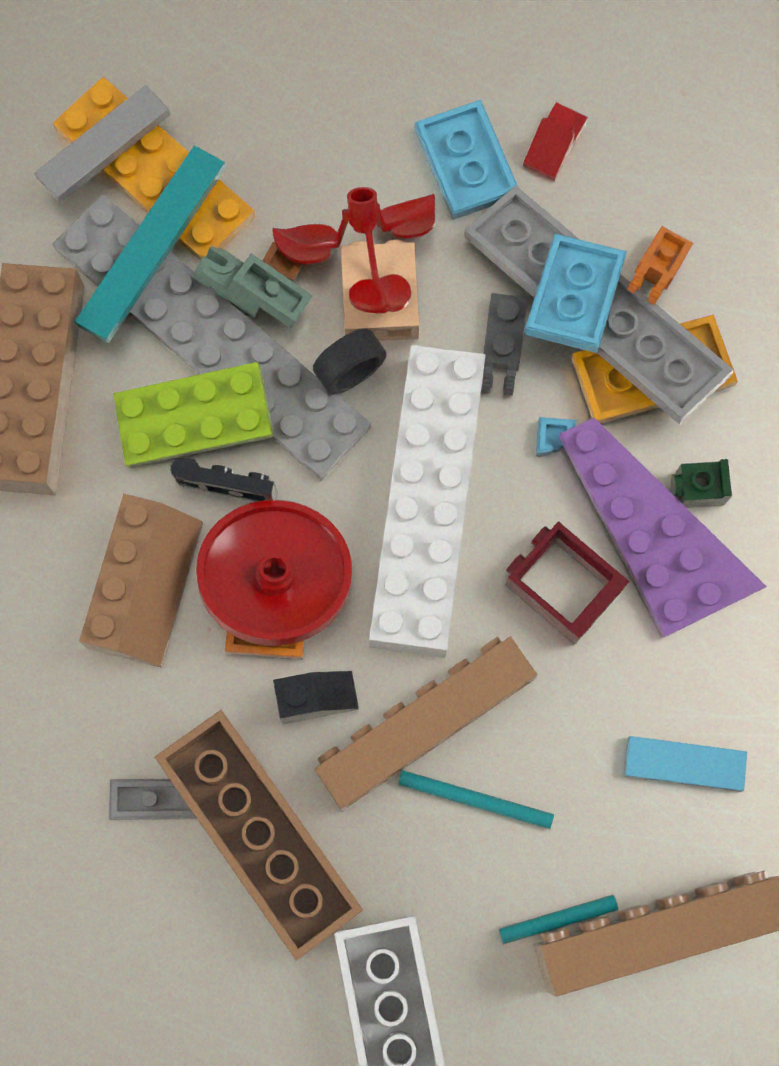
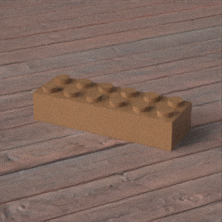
(35, 372)
(258, 834)
(660, 935)

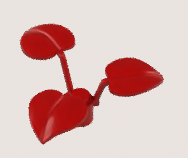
(405, 220)

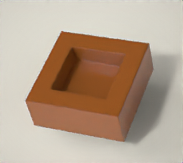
(282, 264)

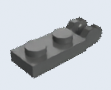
(504, 339)

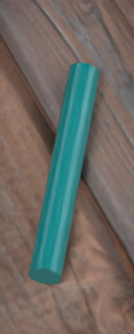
(558, 919)

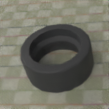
(349, 361)

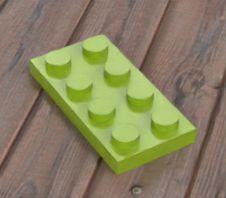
(193, 415)

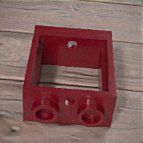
(583, 554)

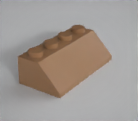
(141, 581)

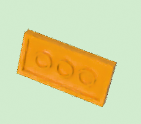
(615, 397)

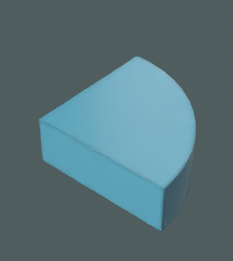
(548, 434)

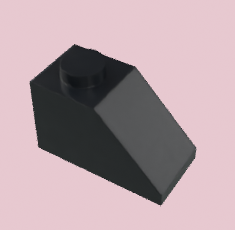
(315, 695)

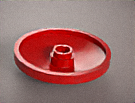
(274, 572)

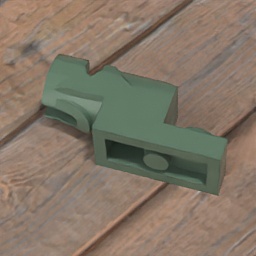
(252, 285)

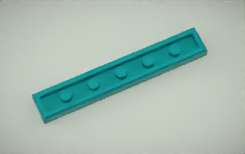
(150, 244)

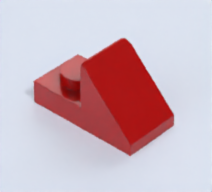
(554, 141)

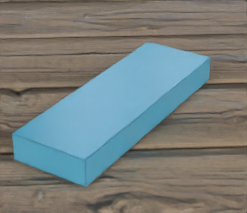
(685, 763)

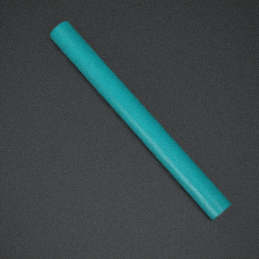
(476, 799)

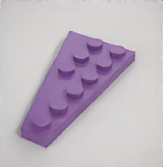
(666, 549)

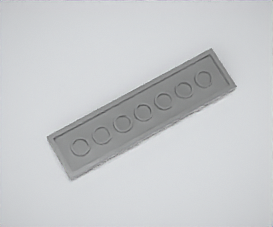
(638, 336)

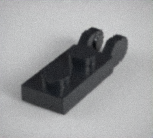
(223, 481)

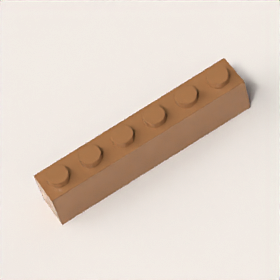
(424, 723)

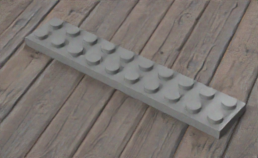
(217, 336)

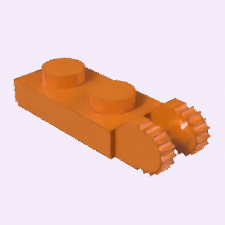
(660, 262)

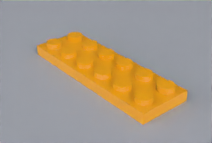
(148, 168)

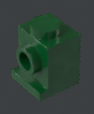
(692, 494)

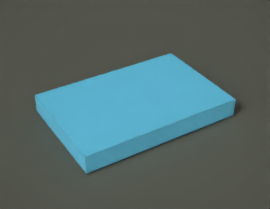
(465, 158)
(575, 293)

